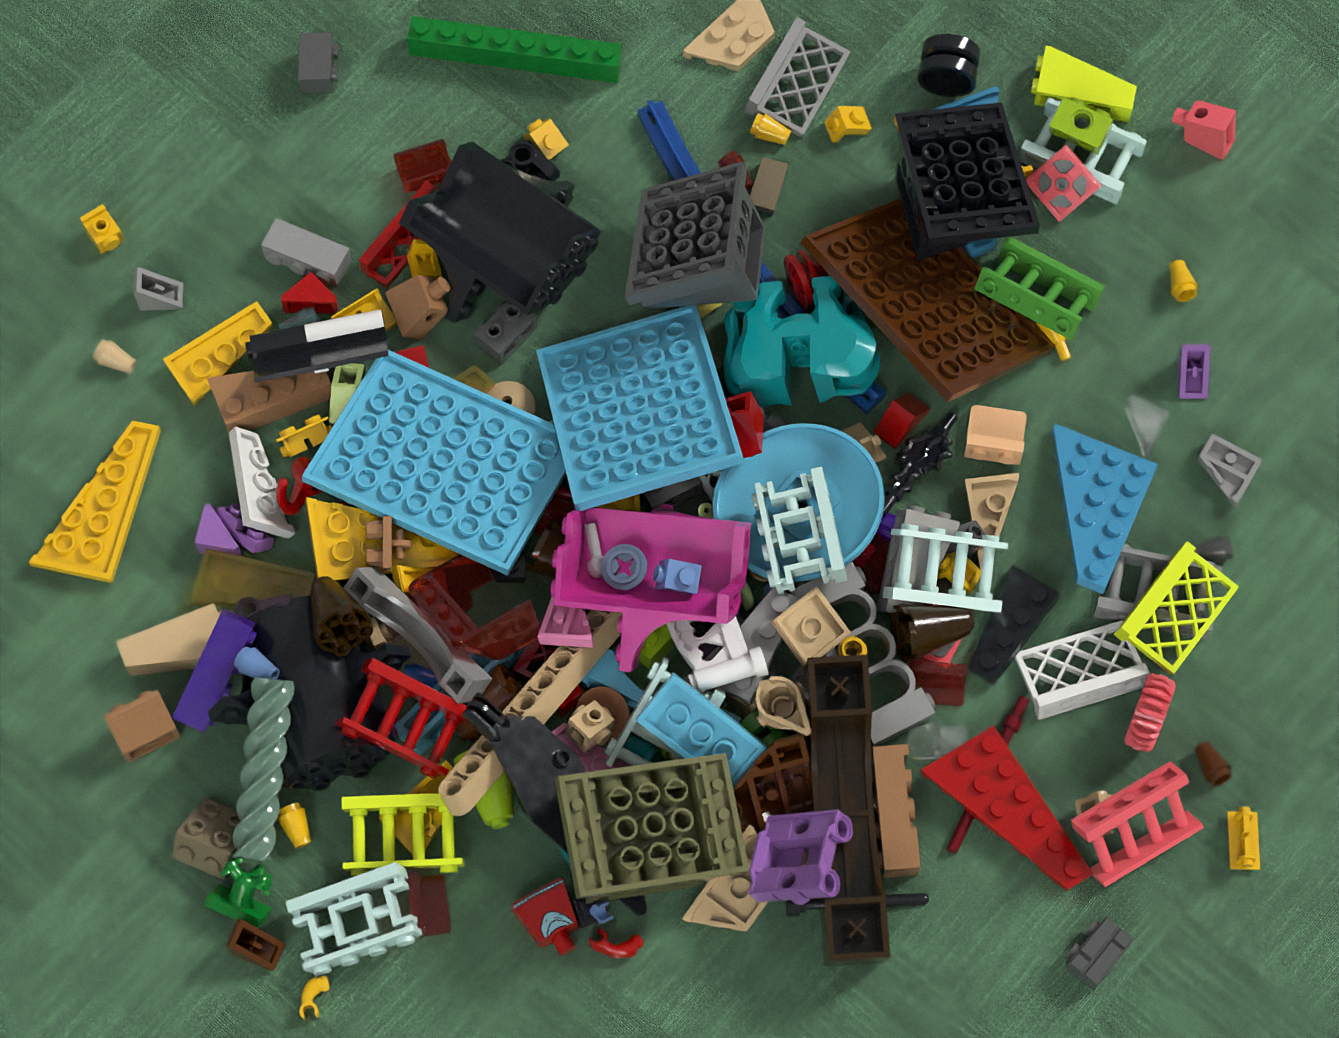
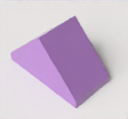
(1193, 370)
(214, 535)

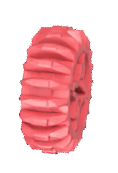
(1150, 712)

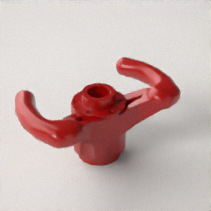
(300, 490)

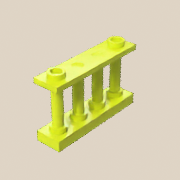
(387, 807)

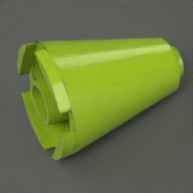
(497, 803)

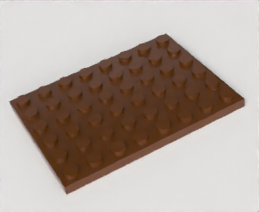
(926, 304)

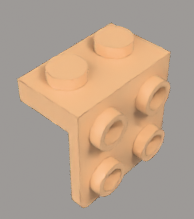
(995, 435)

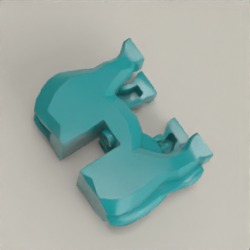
(829, 340)

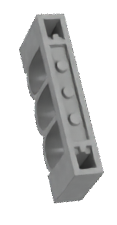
(911, 708)

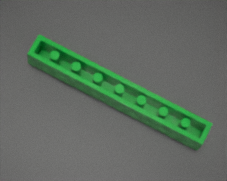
(515, 49)

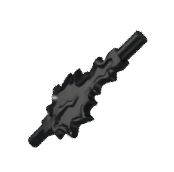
(918, 458)

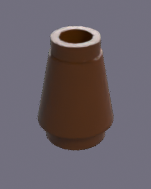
(1213, 765)

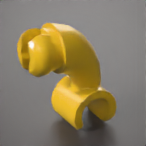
(311, 989)

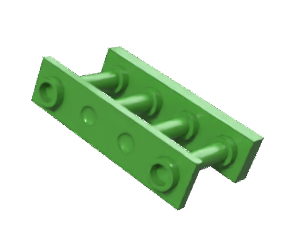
(1050, 274)

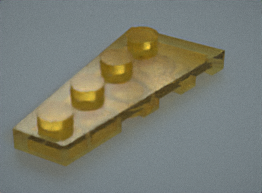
(230, 577)

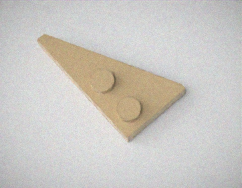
(989, 503)

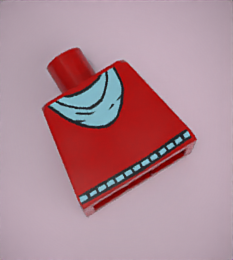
(548, 916)

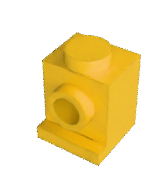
(102, 229)

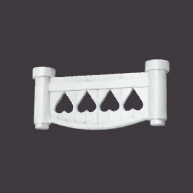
(729, 665)

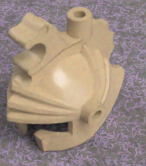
(782, 705)

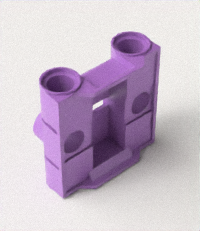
(780, 851)

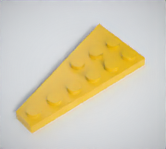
(101, 515)
(341, 541)

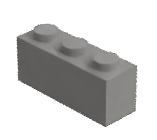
(306, 252)

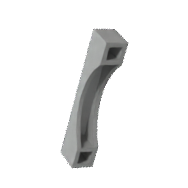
(452, 667)

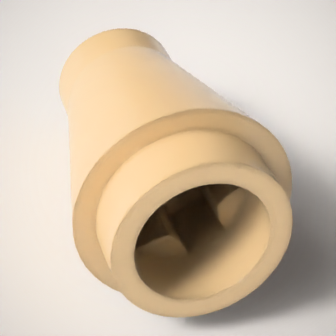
(112, 356)

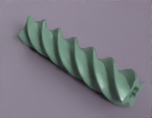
(262, 774)

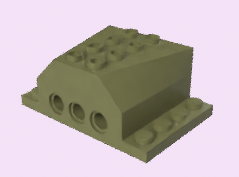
(651, 827)

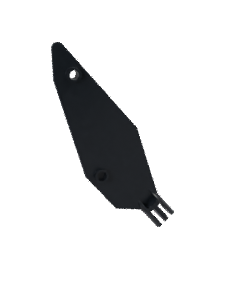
(532, 761)

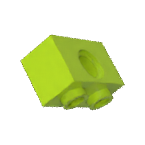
(1090, 138)

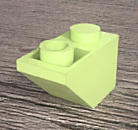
(344, 384)

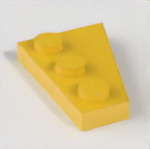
(432, 819)

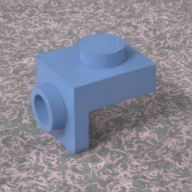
(677, 576)

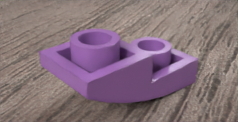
(250, 538)

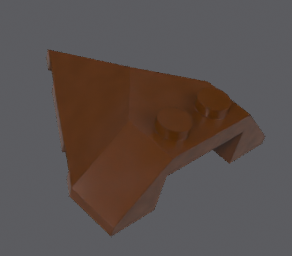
(775, 784)

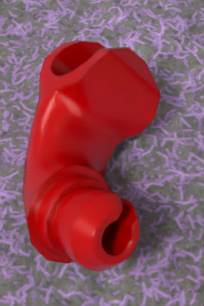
(623, 950)

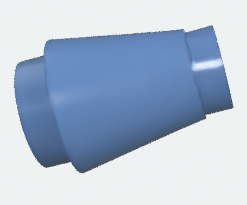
(255, 664)

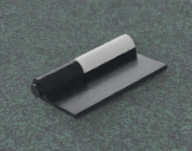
(318, 346)

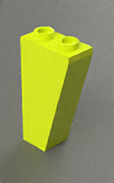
(1070, 77)

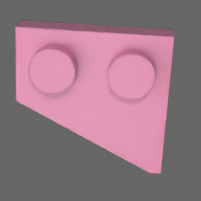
(565, 627)

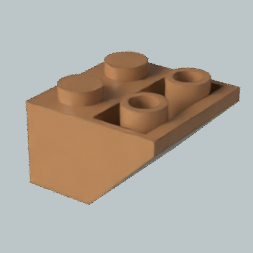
(142, 725)

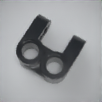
(535, 165)

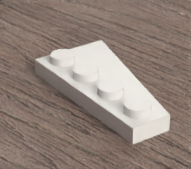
(256, 485)

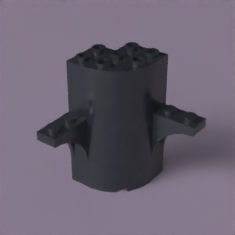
(501, 233)
(323, 692)

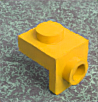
(847, 121)
(546, 137)
(423, 260)

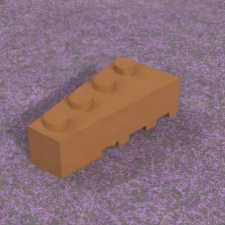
(261, 403)
(894, 811)

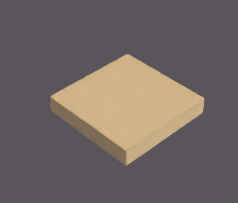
(810, 626)

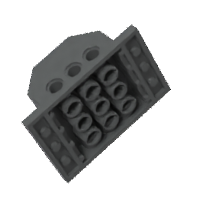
(696, 242)

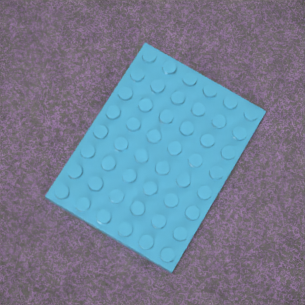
(638, 407)
(441, 461)

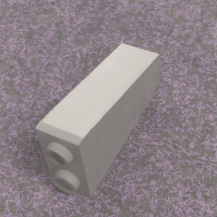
(914, 516)

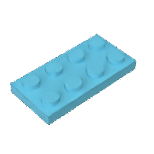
(698, 727)

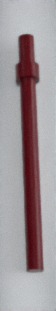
(1011, 725)

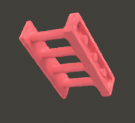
(1128, 803)

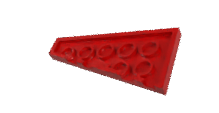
(1002, 797)

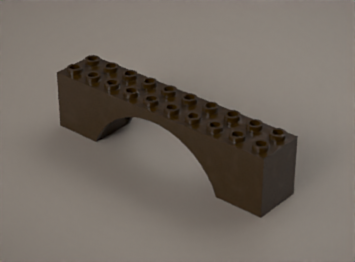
(841, 779)

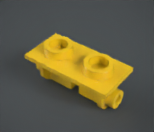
(294, 439)
(1243, 839)

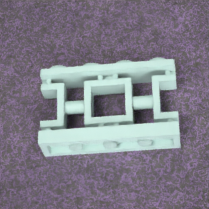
(821, 527)
(347, 896)

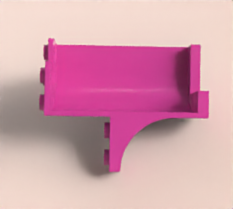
(660, 535)

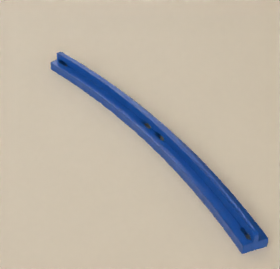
(680, 165)

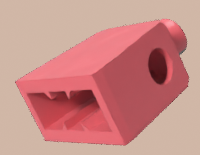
(1208, 127)

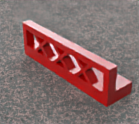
(385, 244)

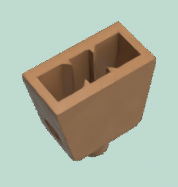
(418, 304)

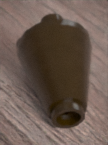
(337, 617)

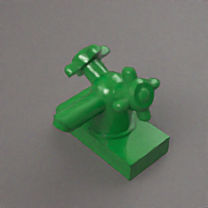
(239, 900)

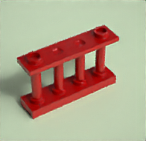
(404, 687)

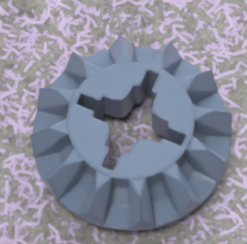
(610, 567)

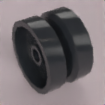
(948, 65)

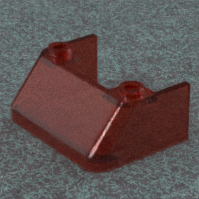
(446, 597)

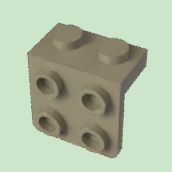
(207, 837)

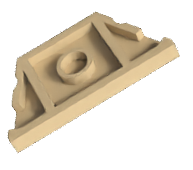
(734, 36)
(726, 898)

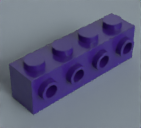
(214, 669)

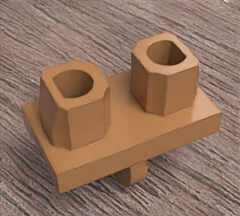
(382, 557)

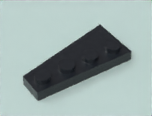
(1023, 609)

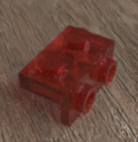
(422, 164)

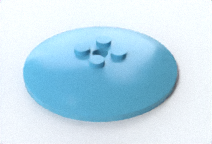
(786, 453)

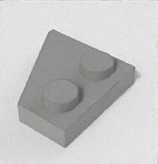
(1229, 467)

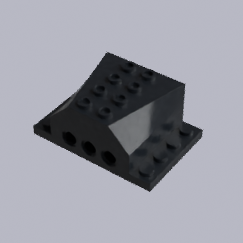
(960, 178)

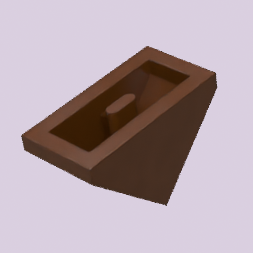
(254, 945)

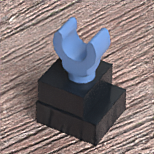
(590, 913)

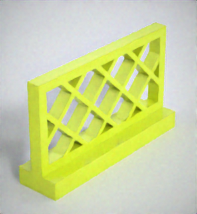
(1153, 599)

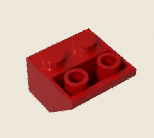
(747, 422)

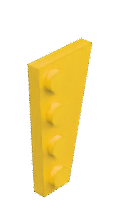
(215, 351)

